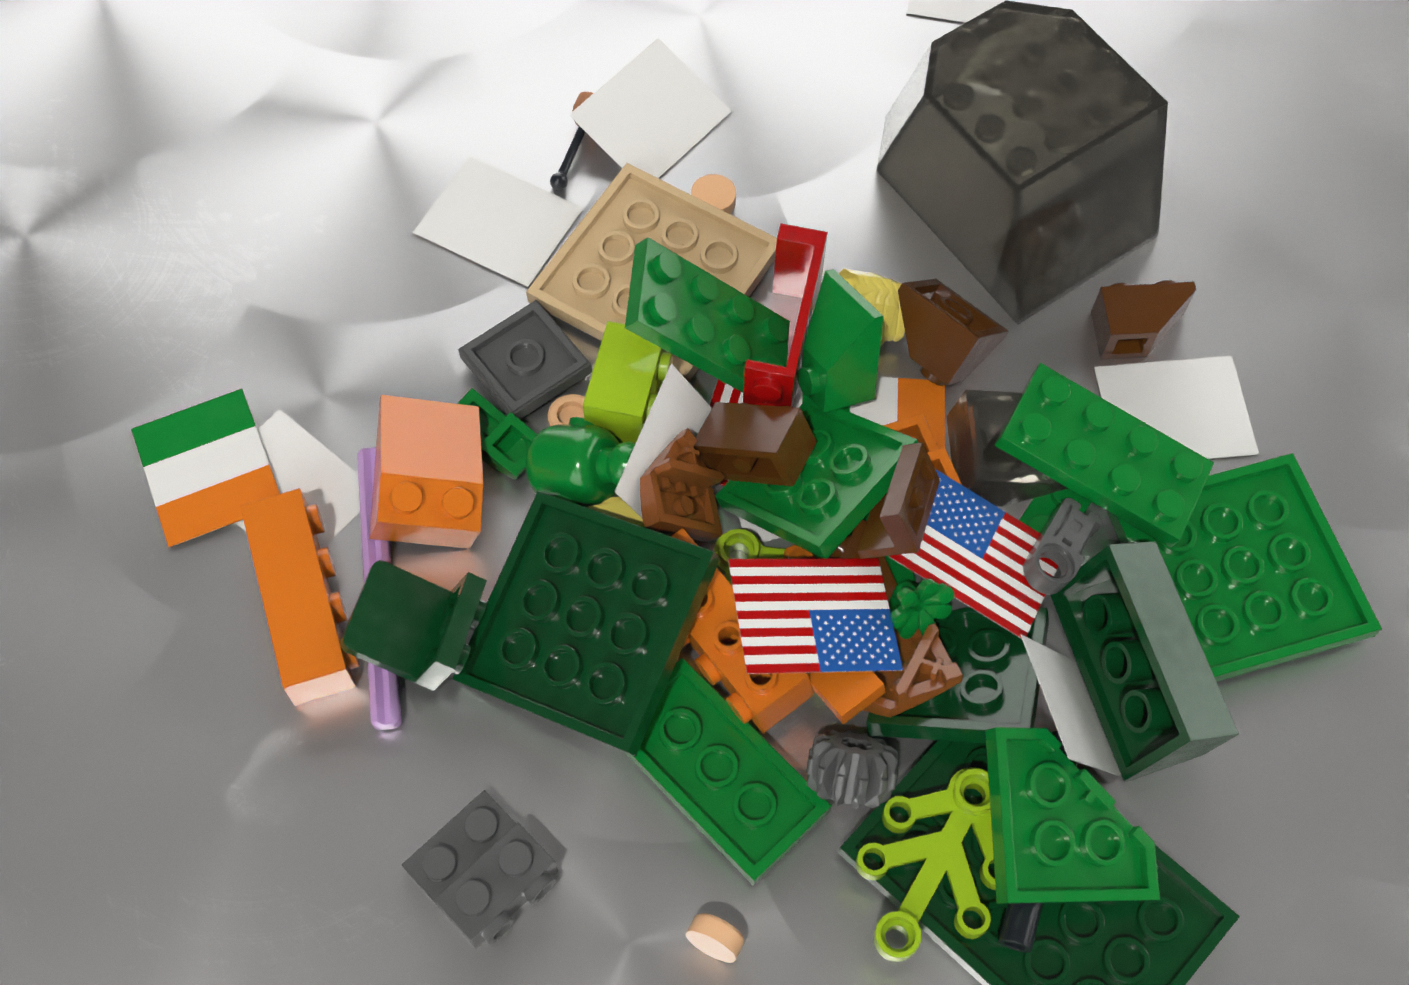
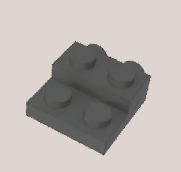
(482, 870)

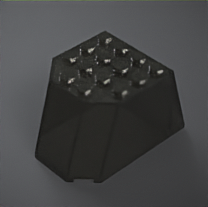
(1028, 152)

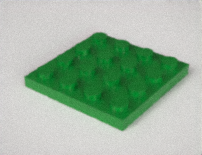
(1262, 571)

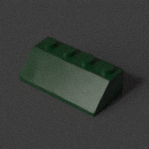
(1142, 661)

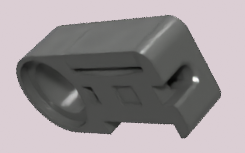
(1061, 542)

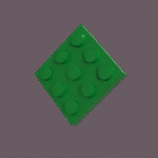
(835, 489)

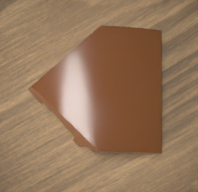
(679, 492)
(924, 674)

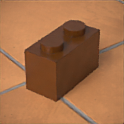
(755, 442)

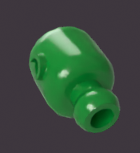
(577, 462)

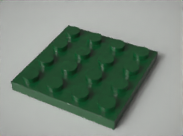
(588, 621)

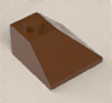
(945, 331)

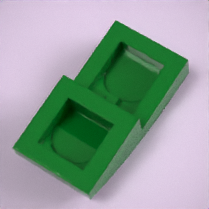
(502, 437)

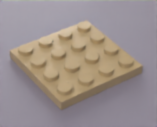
(593, 268)

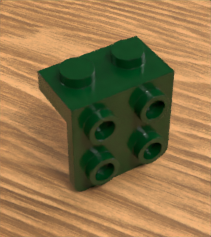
(414, 624)

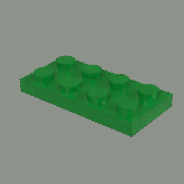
(701, 316)
(1105, 455)
(726, 776)

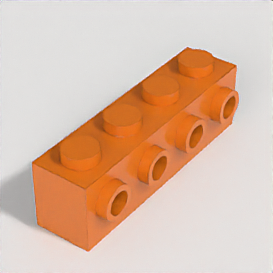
(721, 658)

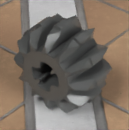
(852, 769)

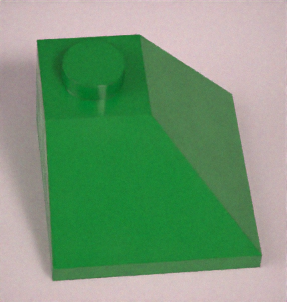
(840, 347)

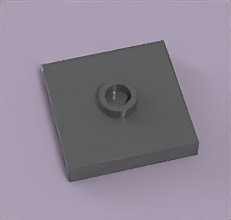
(525, 360)

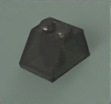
(982, 467)

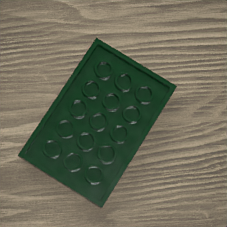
(1074, 940)

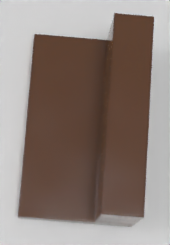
(902, 514)

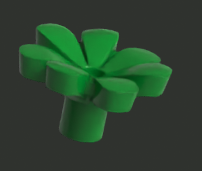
(920, 606)

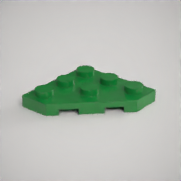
(1059, 828)

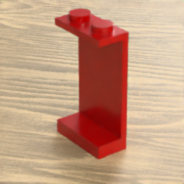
(799, 275)

